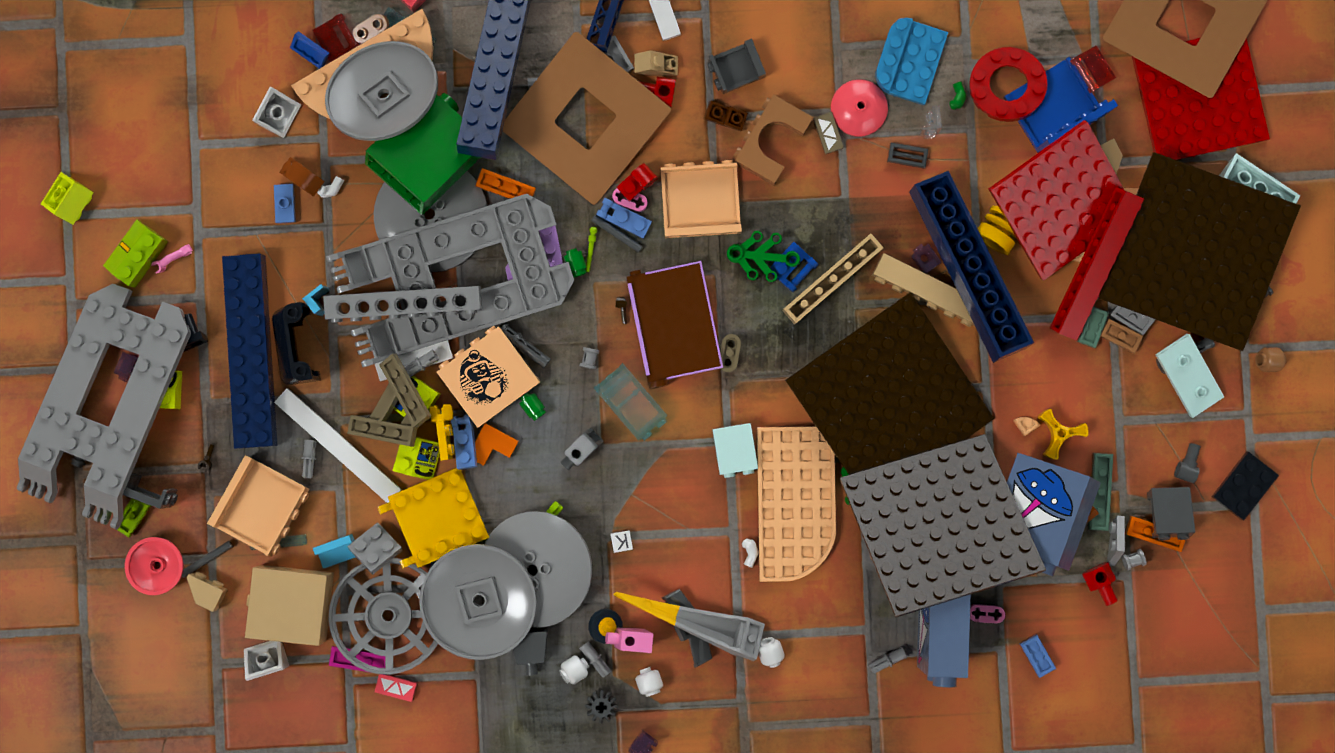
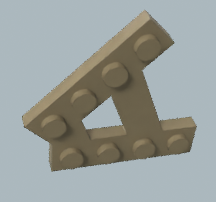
(401, 389)

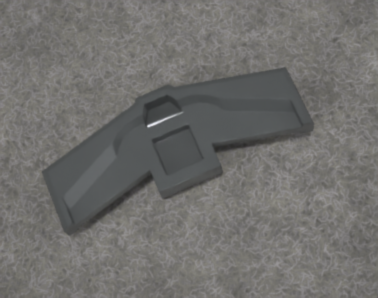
(699, 648)

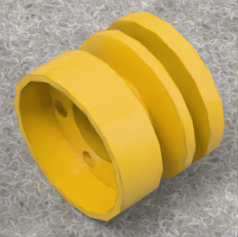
(998, 232)

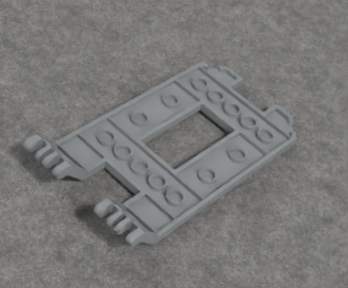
(408, 259)
(110, 448)

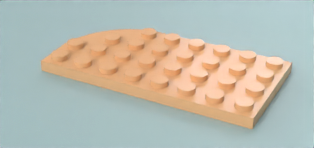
(794, 501)

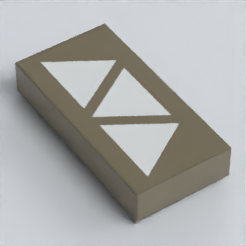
(828, 133)

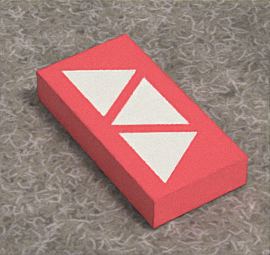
(396, 687)

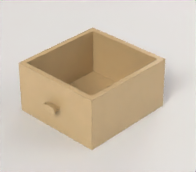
(289, 605)

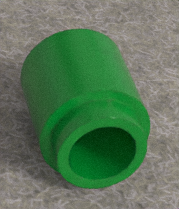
(576, 262)
(532, 406)

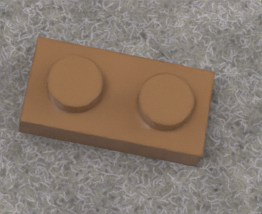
(1121, 336)

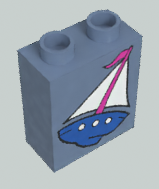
(1054, 507)
(944, 641)

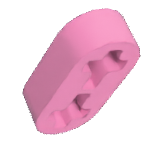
(630, 205)
(987, 618)

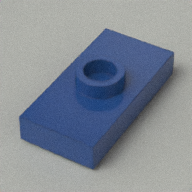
(309, 50)

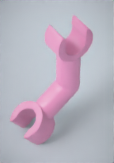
(182, 252)

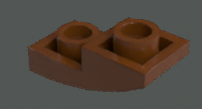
(725, 116)

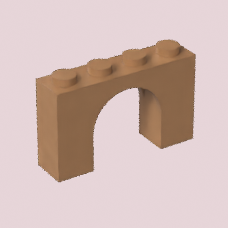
(775, 113)

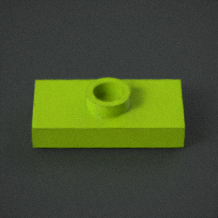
(132, 516)

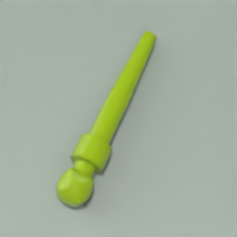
(592, 238)

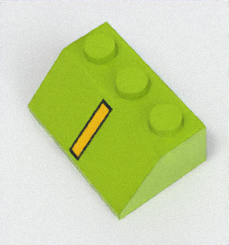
(135, 254)

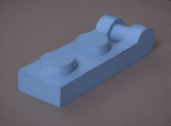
(624, 218)
(464, 442)

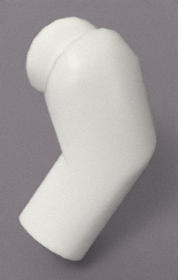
(331, 190)
(752, 551)

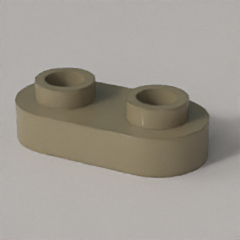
(730, 353)

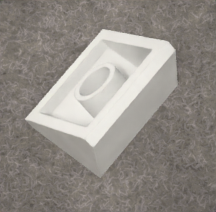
(276, 112)
(264, 659)

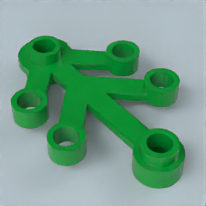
(760, 256)

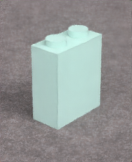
(735, 450)

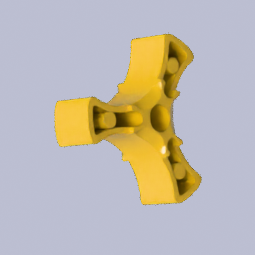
(1059, 433)

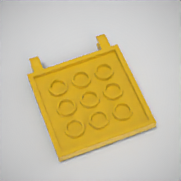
(436, 517)

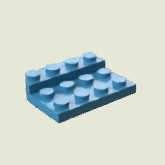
(910, 60)

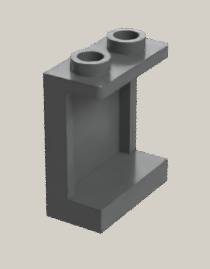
(736, 67)
(161, 501)
(1172, 513)

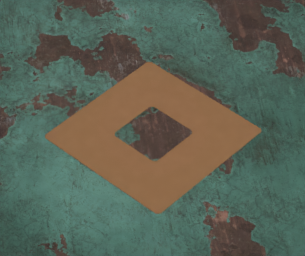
(1196, 66)
(636, 110)

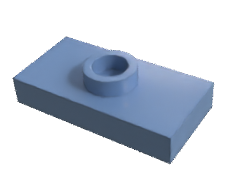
(284, 203)
(1037, 656)

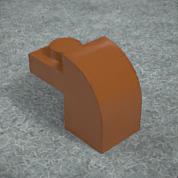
(301, 176)

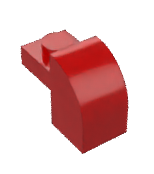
(637, 181)

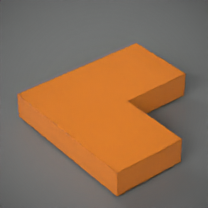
(490, 439)

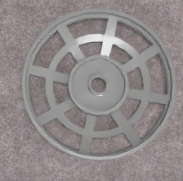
(376, 623)

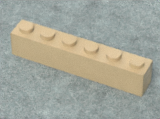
(832, 279)
(922, 287)

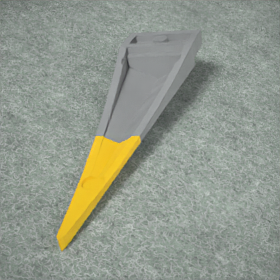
(728, 632)

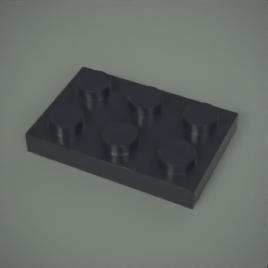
(1245, 485)

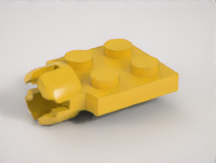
(444, 430)

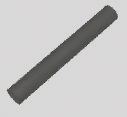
(616, 233)
(207, 558)

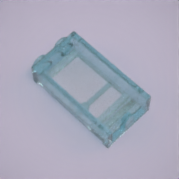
(631, 402)

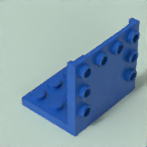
(1063, 106)

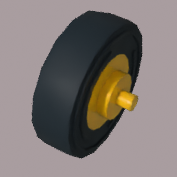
(603, 622)

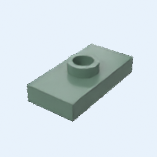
(1093, 328)

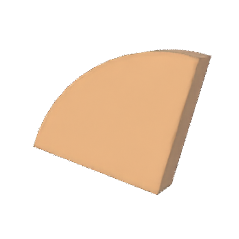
(1026, 424)

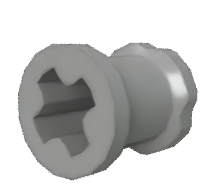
(589, 358)
(1134, 559)

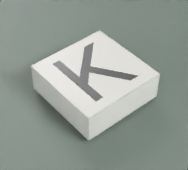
(621, 541)

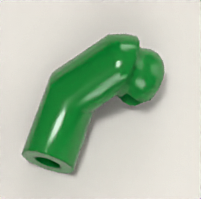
(960, 97)

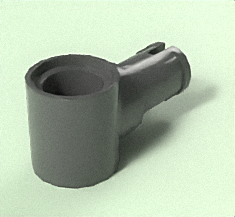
(1187, 468)

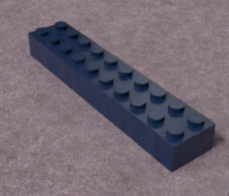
(492, 78)
(971, 267)
(249, 351)

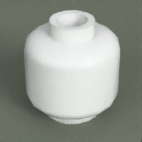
(771, 652)
(574, 670)
(649, 682)

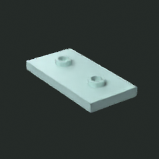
(1189, 375)

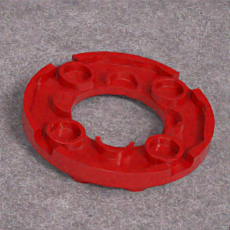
(1002, 109)

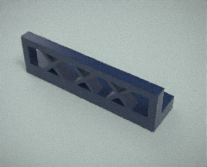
(611, 17)

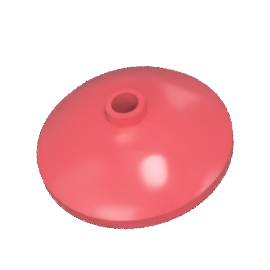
(854, 120)
(141, 567)

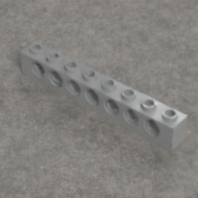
(333, 303)

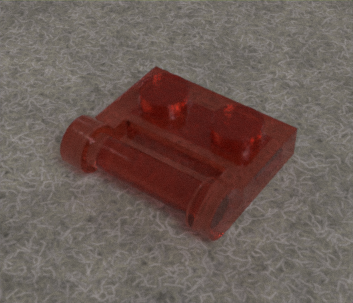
(330, 41)
(1096, 65)

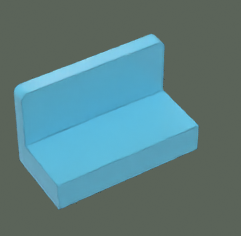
(313, 297)
(335, 551)

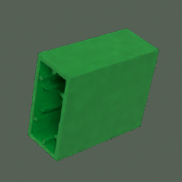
(423, 159)

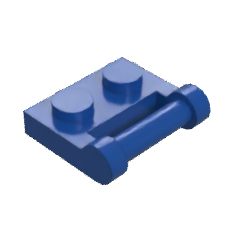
(784, 270)

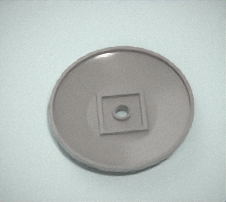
(366, 75)
(396, 216)
(559, 556)
(471, 628)

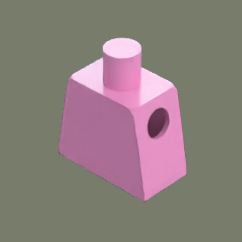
(637, 639)

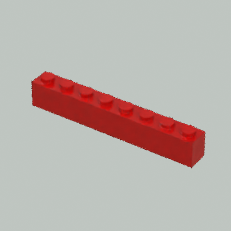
(1096, 263)

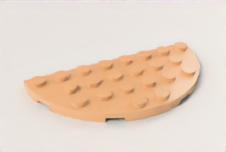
(411, 30)

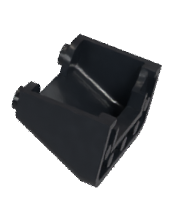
(290, 368)

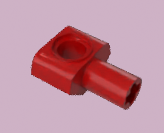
(662, 82)
(1104, 586)

